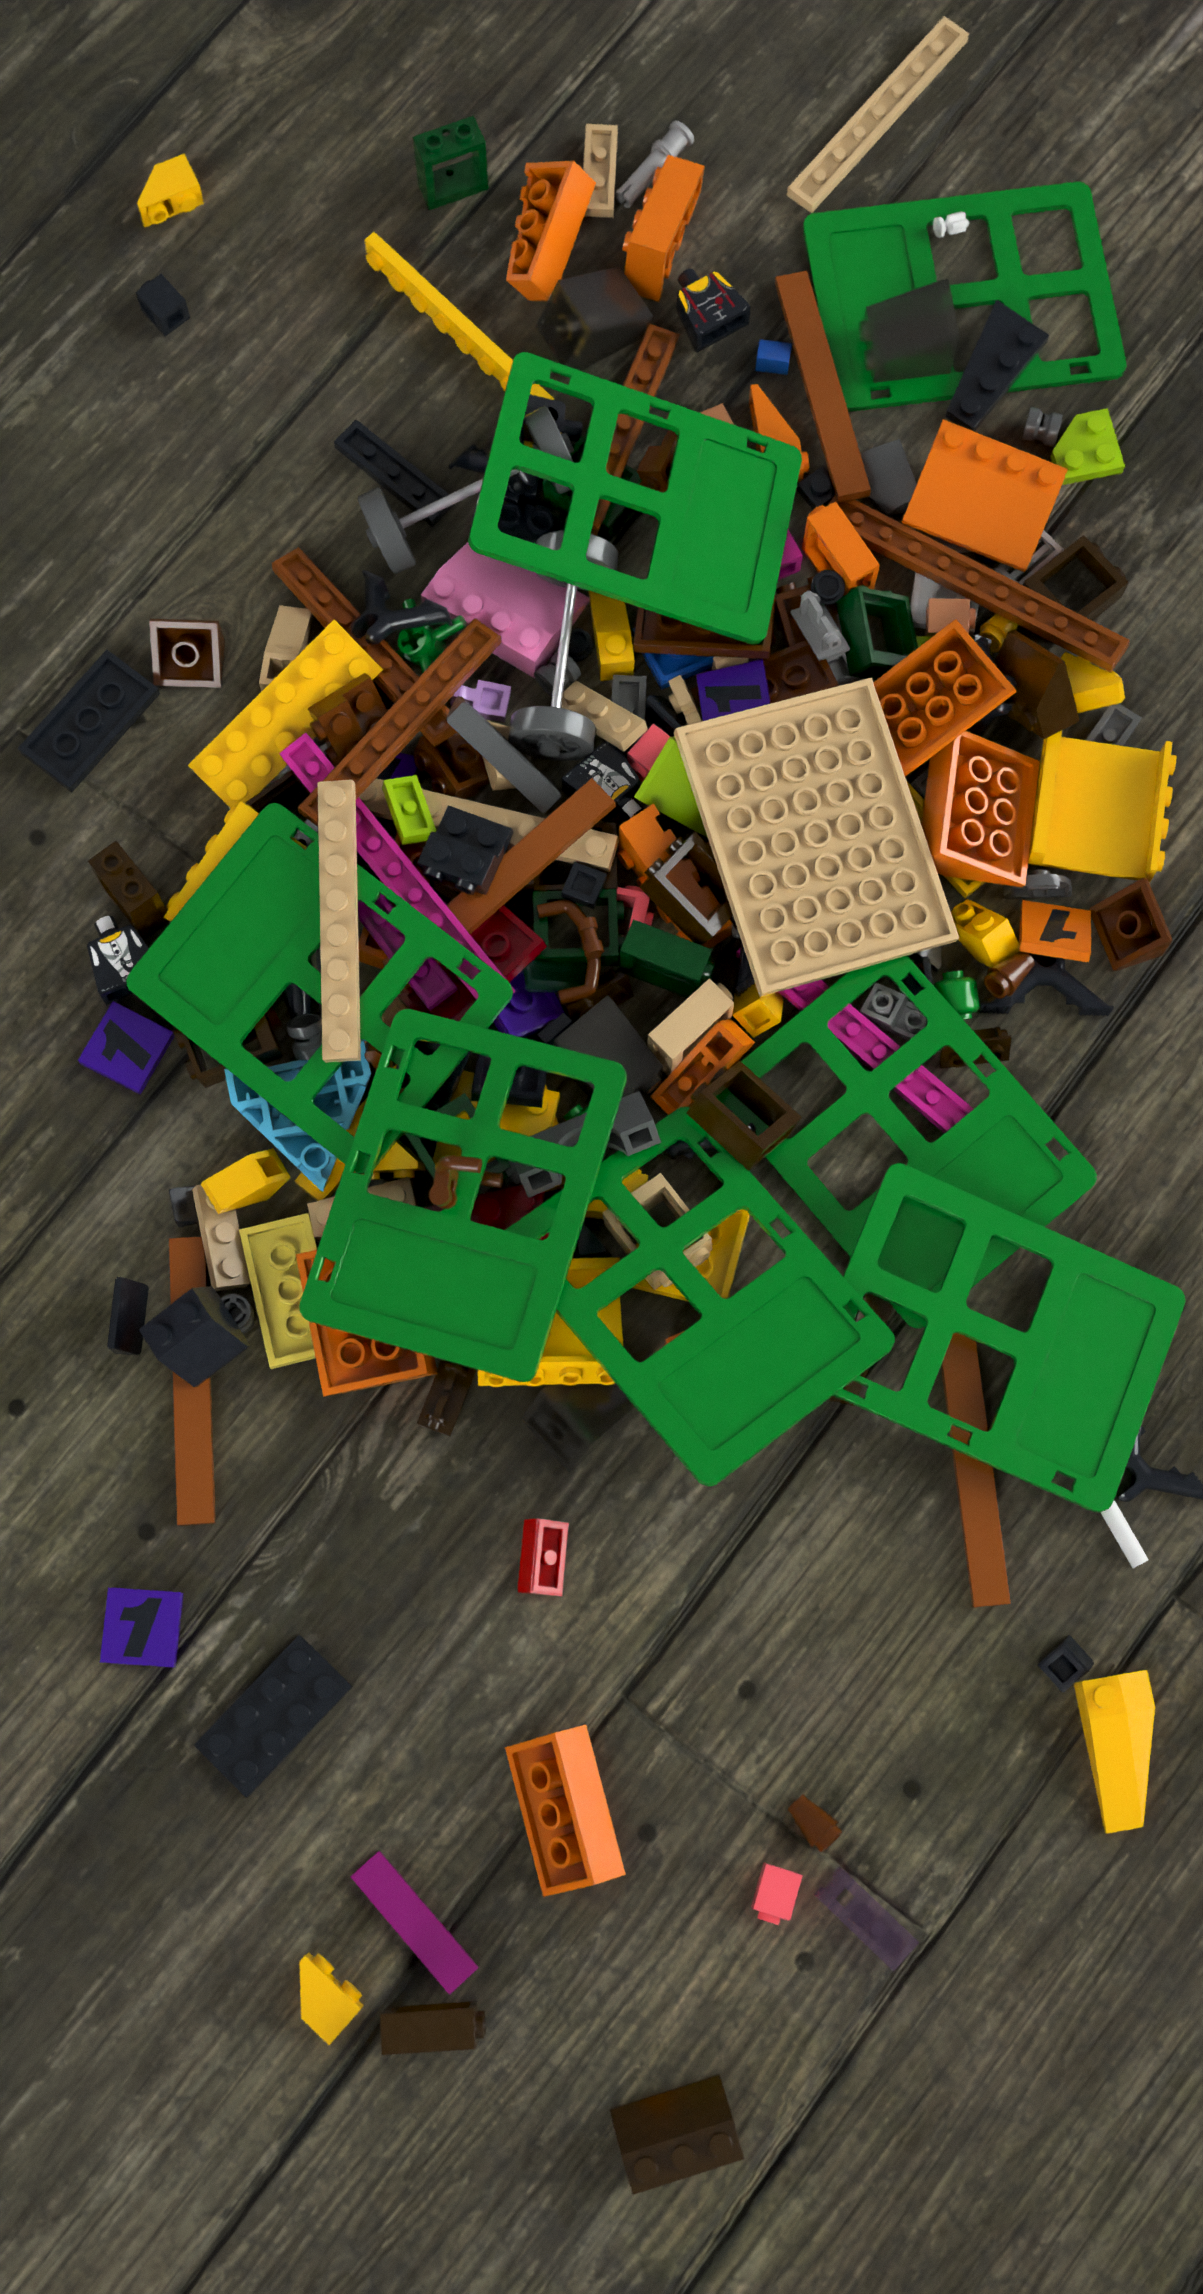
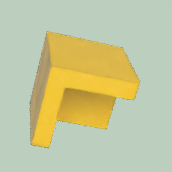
(757, 1012)

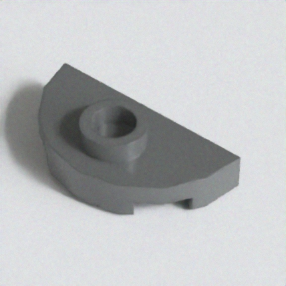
(1040, 885)

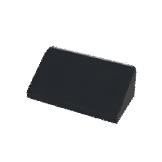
(663, 714)
(127, 1316)

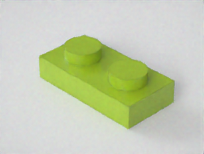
(408, 809)

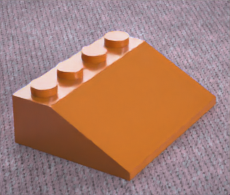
(984, 495)
(939, 694)
(980, 810)
(355, 1362)

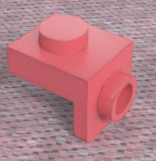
(635, 898)

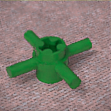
(424, 643)

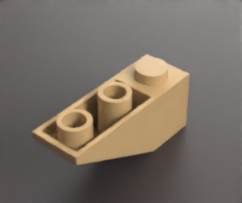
(286, 642)

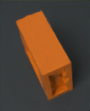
(836, 546)

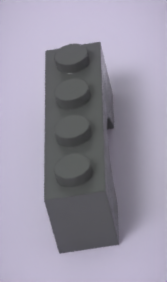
(630, 1134)

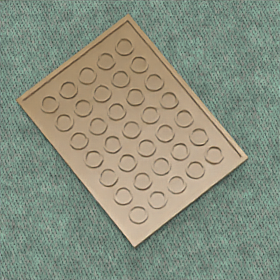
(815, 836)

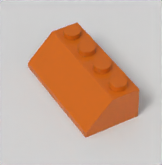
(565, 1811)

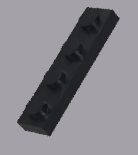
(390, 469)

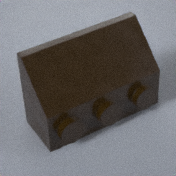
(1043, 687)
(676, 2134)

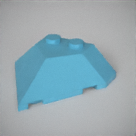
(336, 1099)

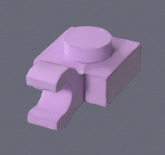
(488, 699)

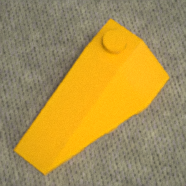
(1118, 1737)

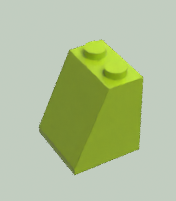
(670, 789)

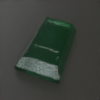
(553, 976)

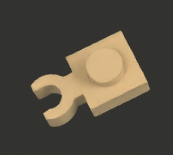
(683, 700)

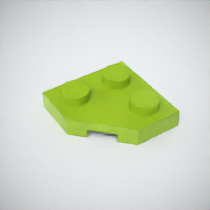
(1089, 448)

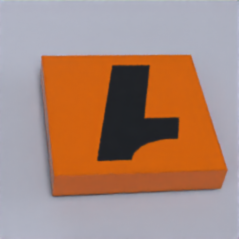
(1055, 931)

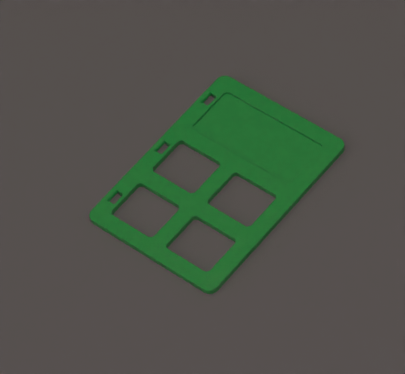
(886, 251)
(716, 522)
(255, 934)
(990, 1152)
(437, 1276)
(751, 1358)
(1076, 1371)

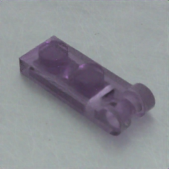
(867, 1920)

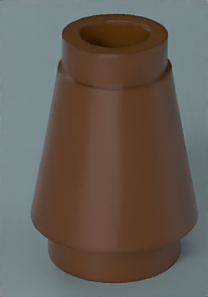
(1007, 975)
(815, 1824)

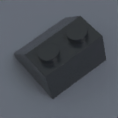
(195, 1335)

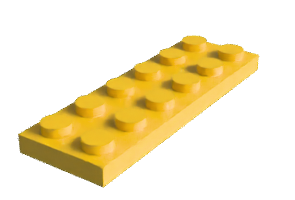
(248, 748)

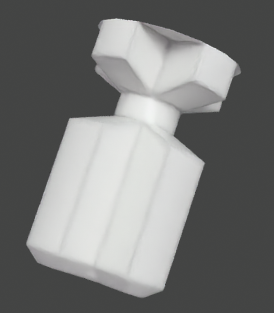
(953, 224)

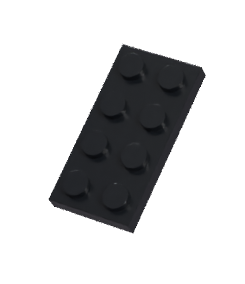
(89, 720)
(273, 1716)

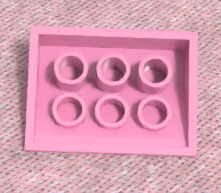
(506, 600)

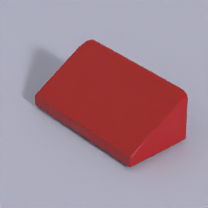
(543, 1557)

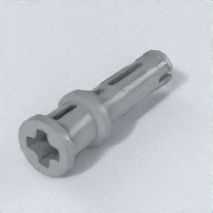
(671, 144)

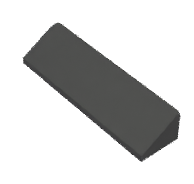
(502, 754)

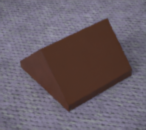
(187, 652)
(1131, 926)

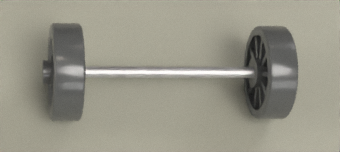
(388, 530)
(552, 730)

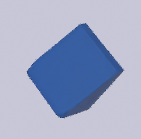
(773, 357)

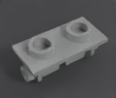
(819, 627)

